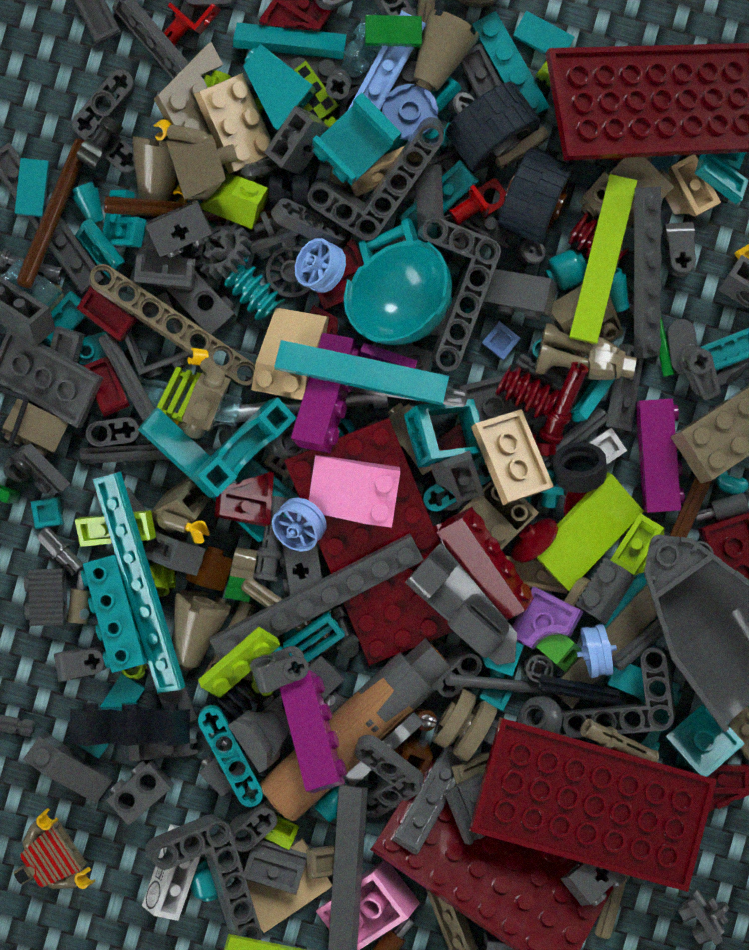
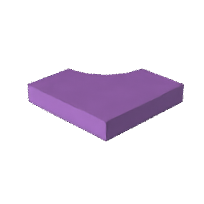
(544, 618)

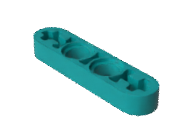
(227, 757)

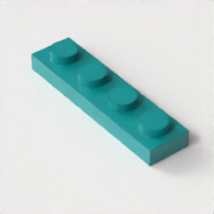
(507, 60)

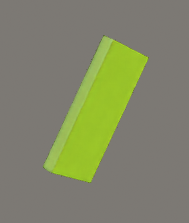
(589, 531)

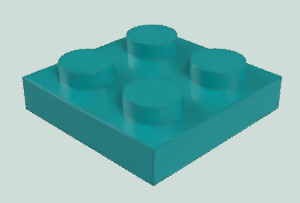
(702, 742)

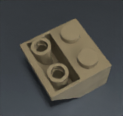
(564, 311)
(501, 520)

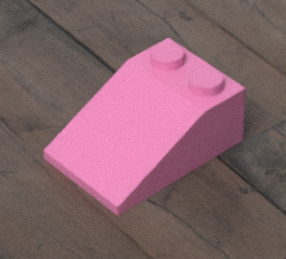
(355, 490)
(383, 903)

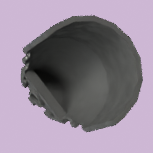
(703, 621)

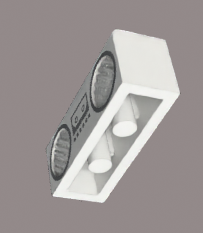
(170, 887)

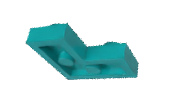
(123, 229)

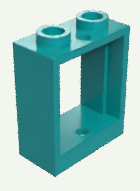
(423, 435)

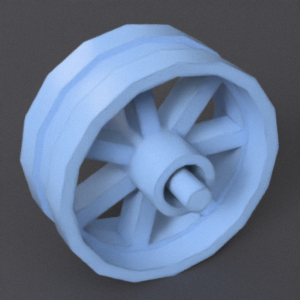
(326, 266)
(294, 529)
(596, 651)

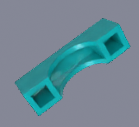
(250, 438)

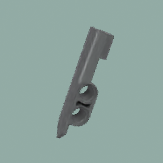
(464, 605)

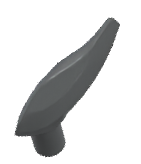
(731, 372)

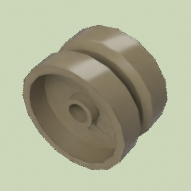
(468, 726)

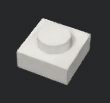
(610, 444)

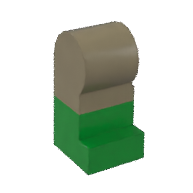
(243, 566)

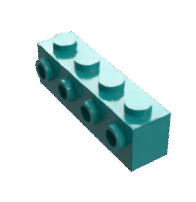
(114, 614)

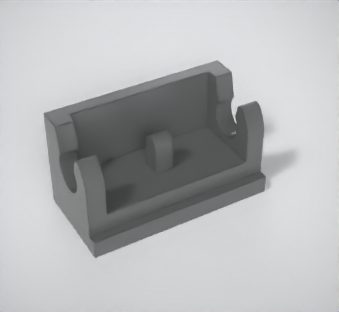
(165, 272)

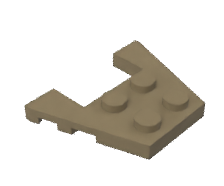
(178, 99)

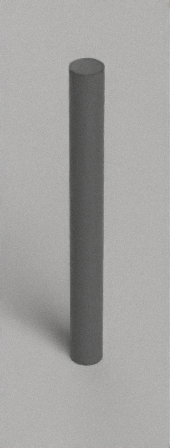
(492, 683)

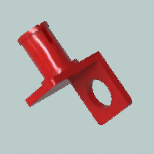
(183, 23)
(476, 202)

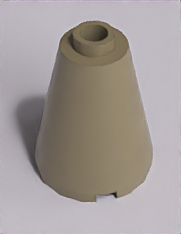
(443, 47)
(153, 169)
(194, 623)

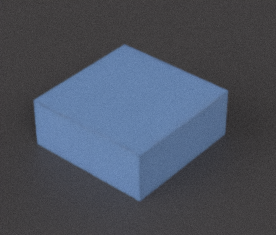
(500, 340)

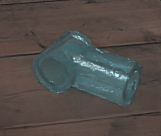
(41, 289)

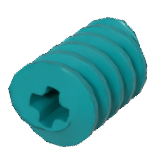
(253, 292)

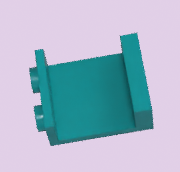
(356, 140)

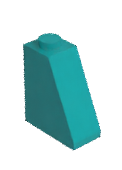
(276, 85)

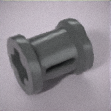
(336, 92)

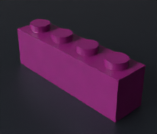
(324, 402)
(658, 455)
(312, 733)

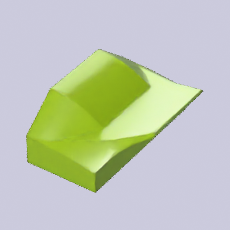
(634, 547)

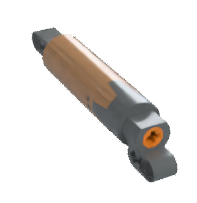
(370, 711)

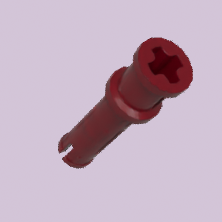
(560, 412)

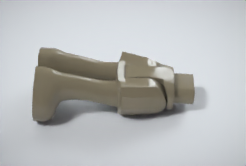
(603, 360)

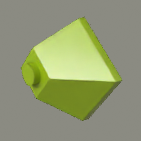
(238, 200)

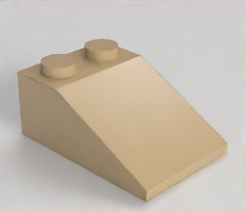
(290, 327)

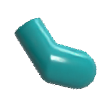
(731, 484)

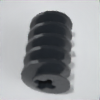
(233, 703)

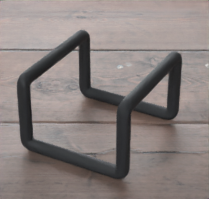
(10, 445)

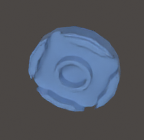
(408, 107)

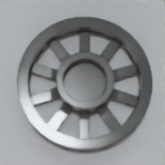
(287, 273)

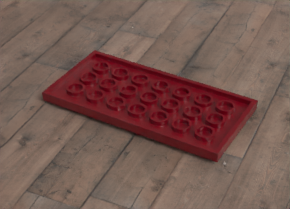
(650, 100)
(390, 614)
(592, 804)
(495, 883)

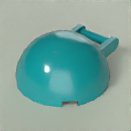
(399, 289)

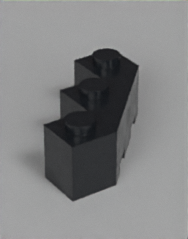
(130, 725)

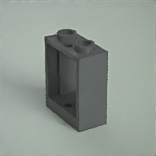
(156, 369)

